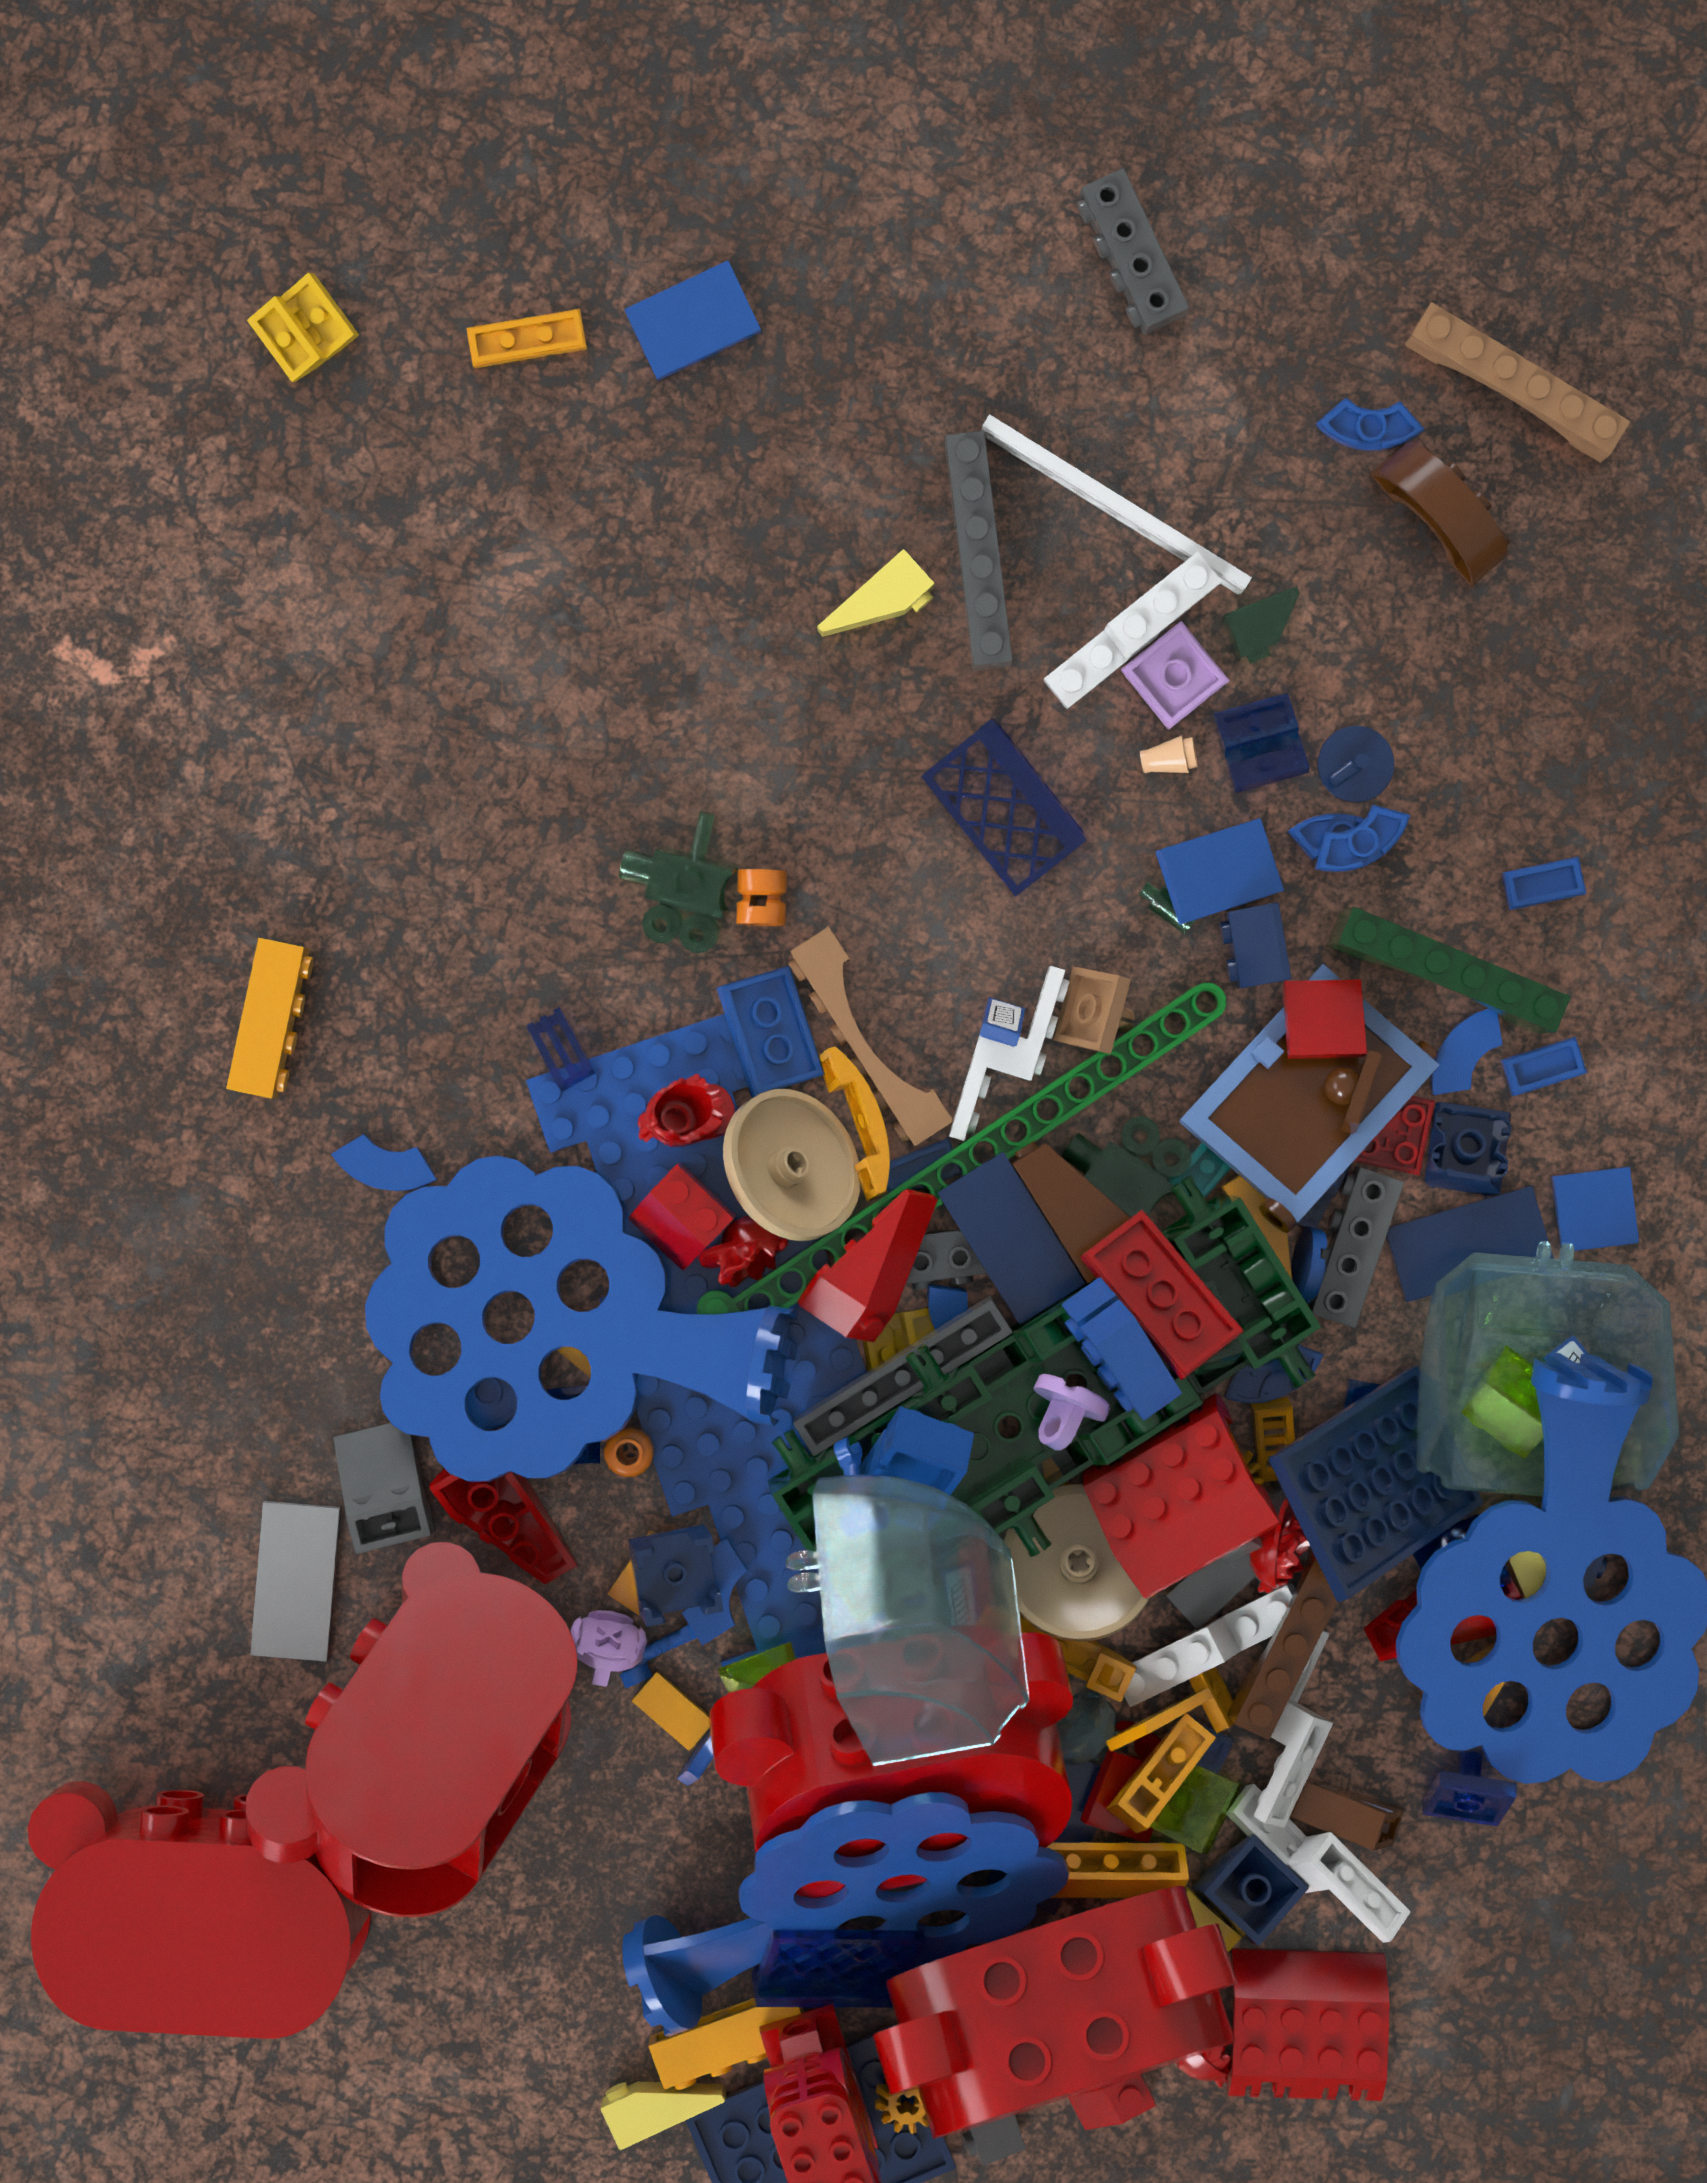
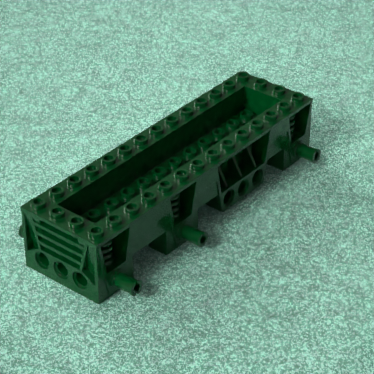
(1006, 1472)

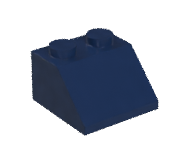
(1255, 946)
(1250, 1889)

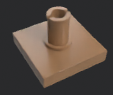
(1093, 1010)

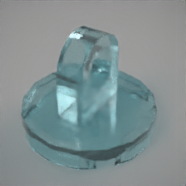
(1087, 1728)

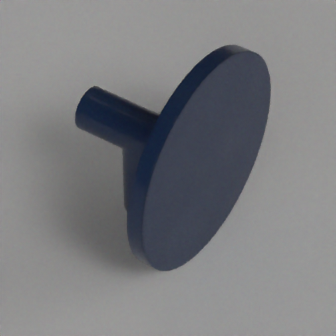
(1355, 764)

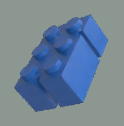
(1121, 1349)
(920, 1451)

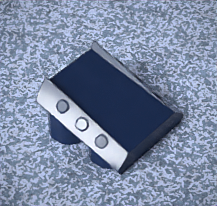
(1468, 1149)

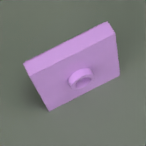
(1174, 675)

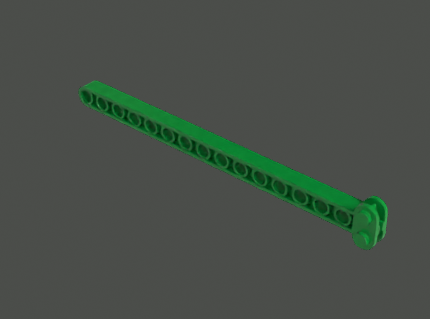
(962, 1155)

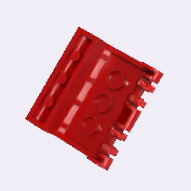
(1179, 1500)
(1309, 2023)

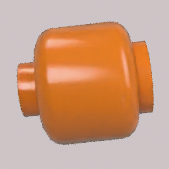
(626, 1465)

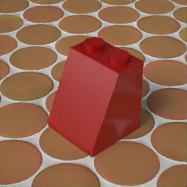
(681, 1216)

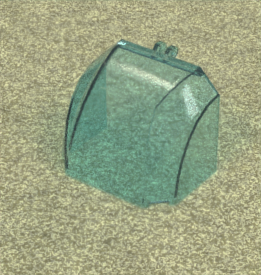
(1533, 1310)
(914, 1616)

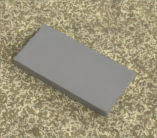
(295, 1581)

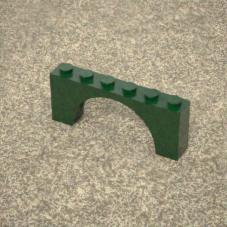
(1393, 946)

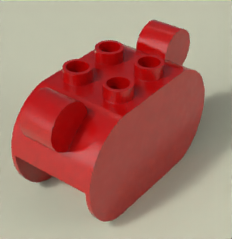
(427, 1743)
(803, 1755)
(181, 1921)
(1057, 2011)

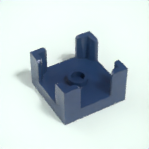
(674, 1573)

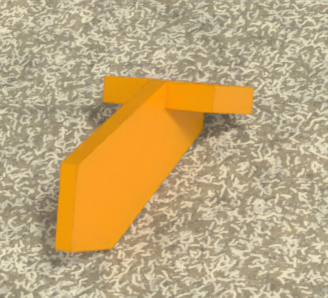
(1209, 1692)

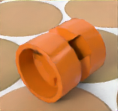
(761, 883)

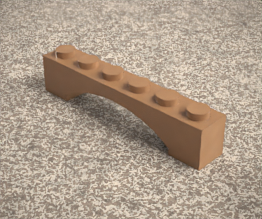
(1566, 409)
(822, 963)

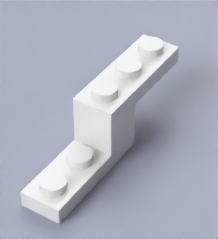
(1132, 630)
(1017, 1061)
(1208, 1645)
(1303, 1735)
(1324, 1865)

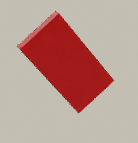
(1162, 1294)

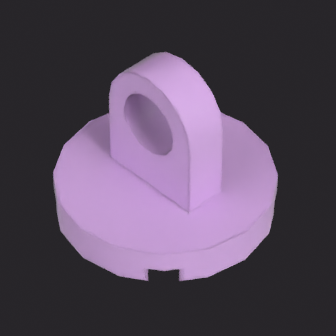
(1066, 1410)
(608, 1643)

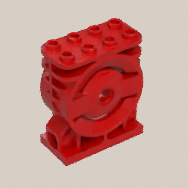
(817, 2102)

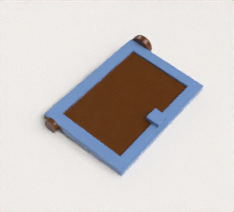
(1282, 1129)

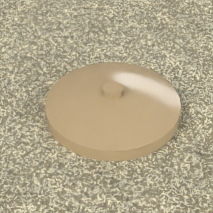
(791, 1164)
(1076, 1583)

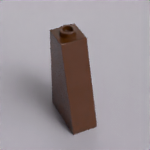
(1068, 1202)

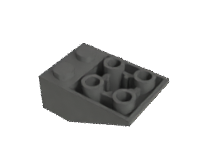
(382, 1488)

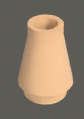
(1171, 756)

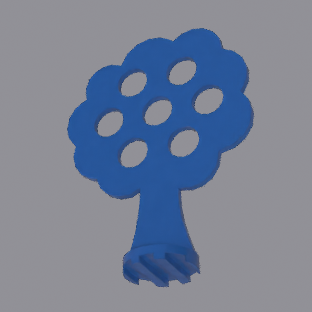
(723, 1356)
(1584, 1424)
(680, 1970)

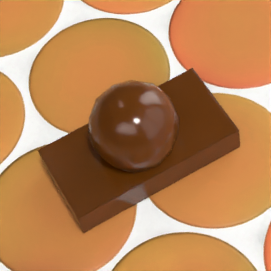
(1347, 1087)

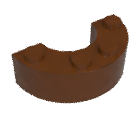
(1447, 506)

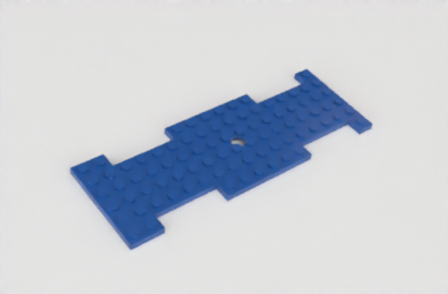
(701, 1445)

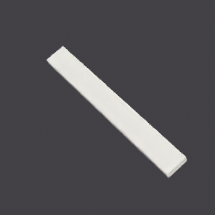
(1109, 501)

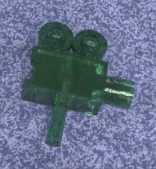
(683, 883)
(1124, 1176)

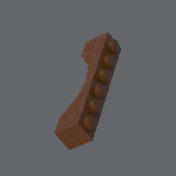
(1286, 1655)

